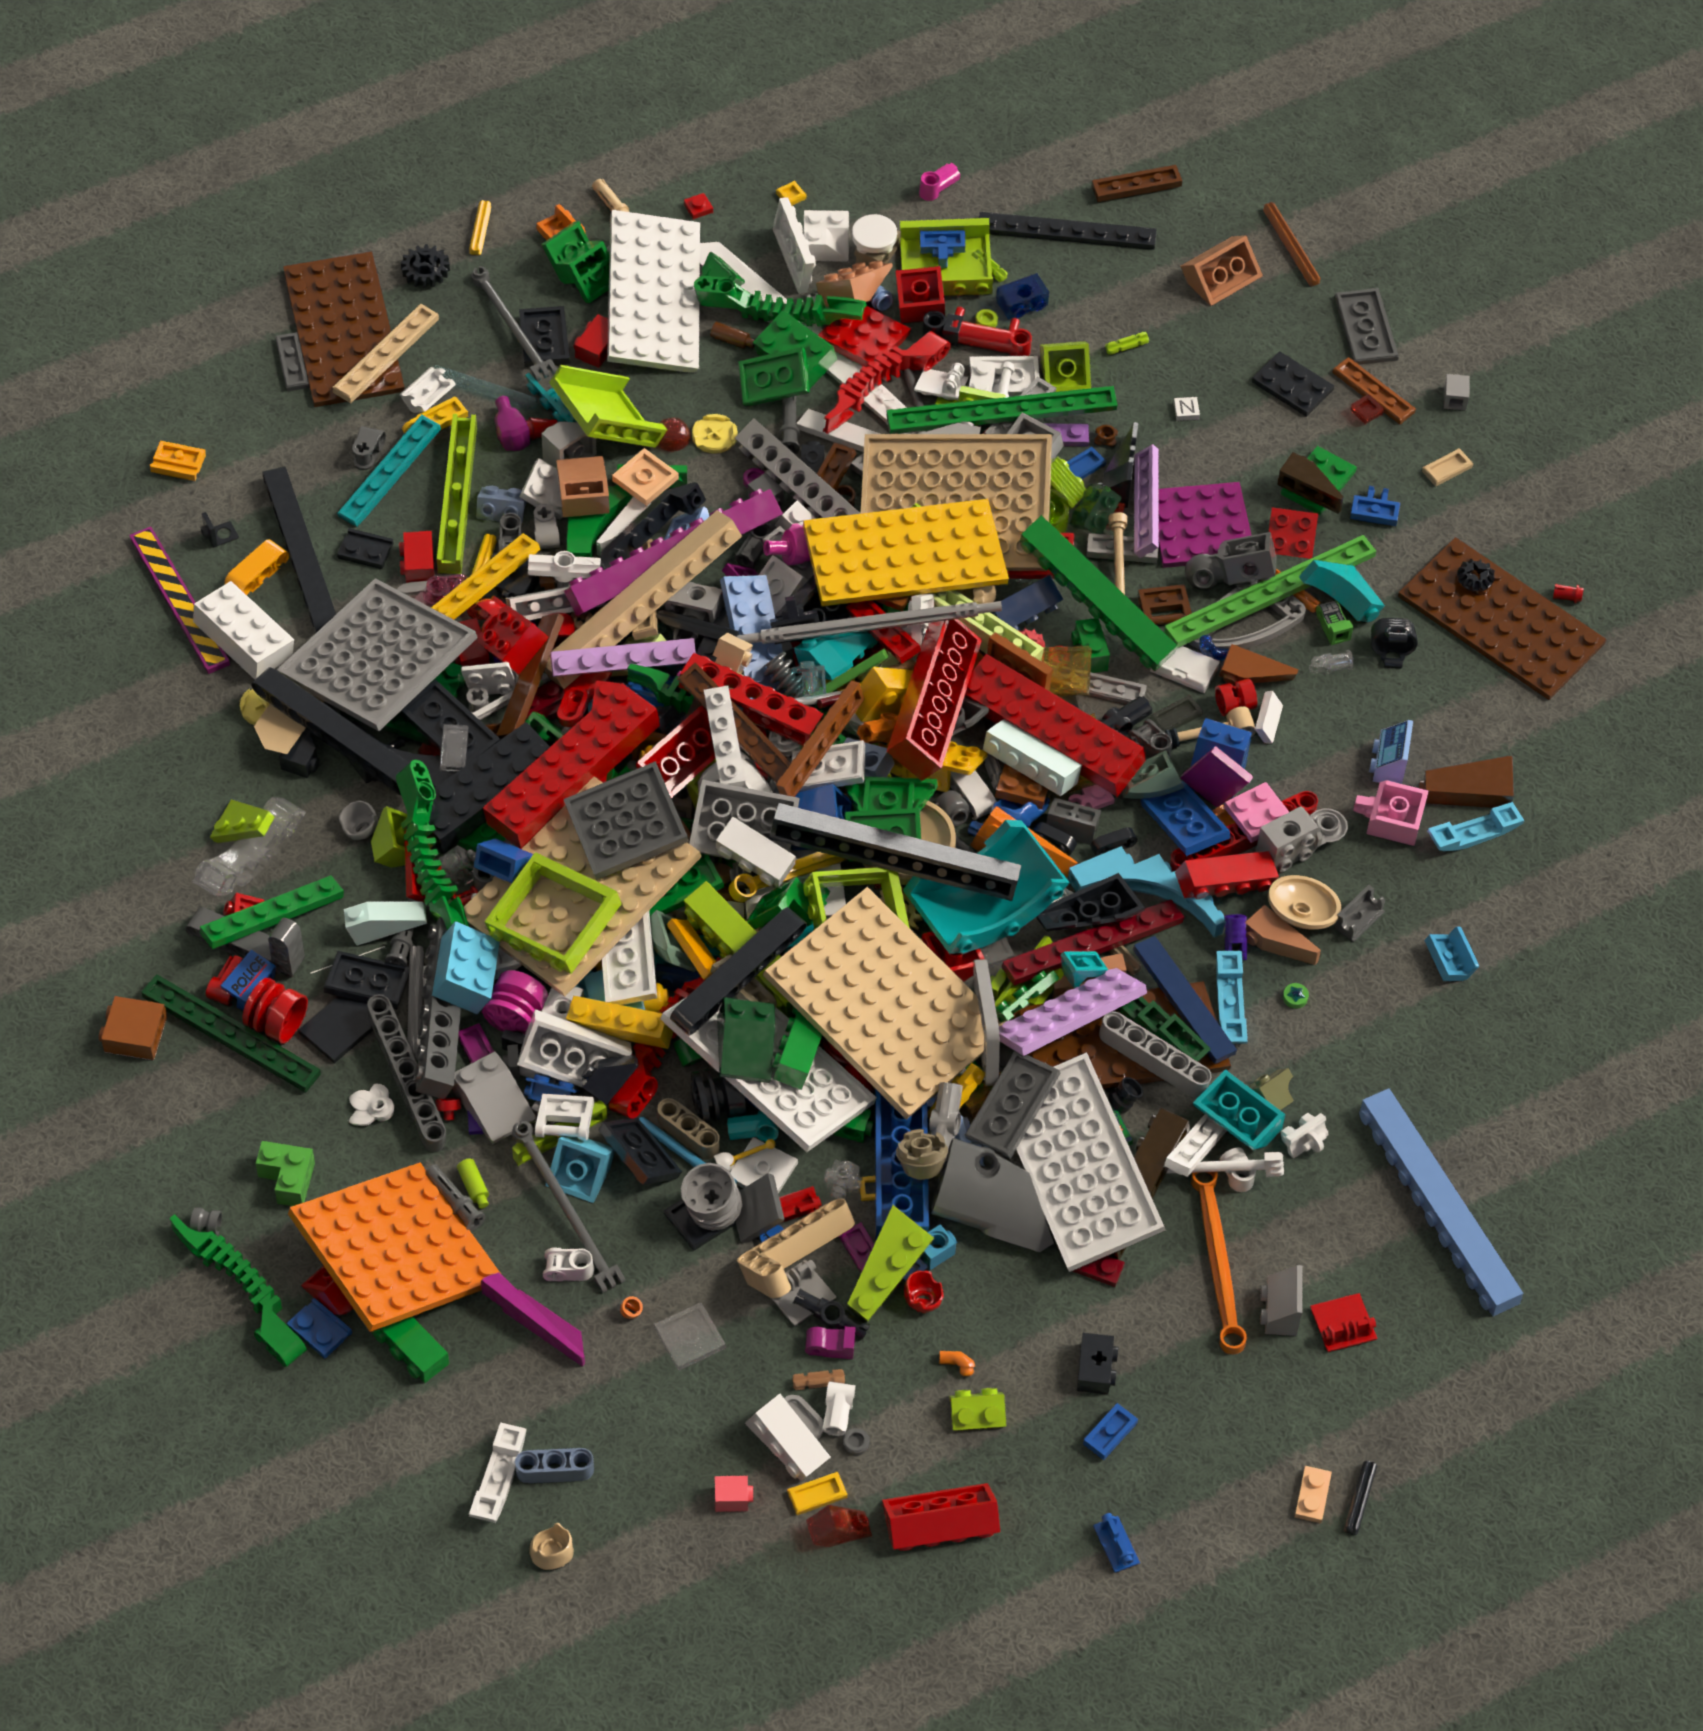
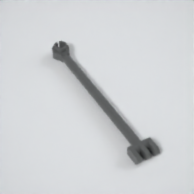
(483, 280)
(605, 1272)

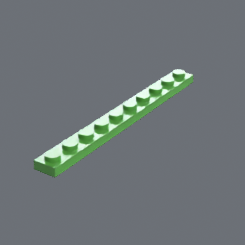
(1262, 594)

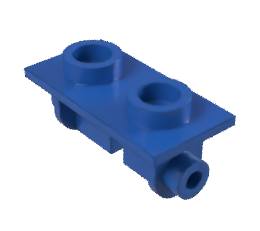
(541, 1085)
(1116, 1543)

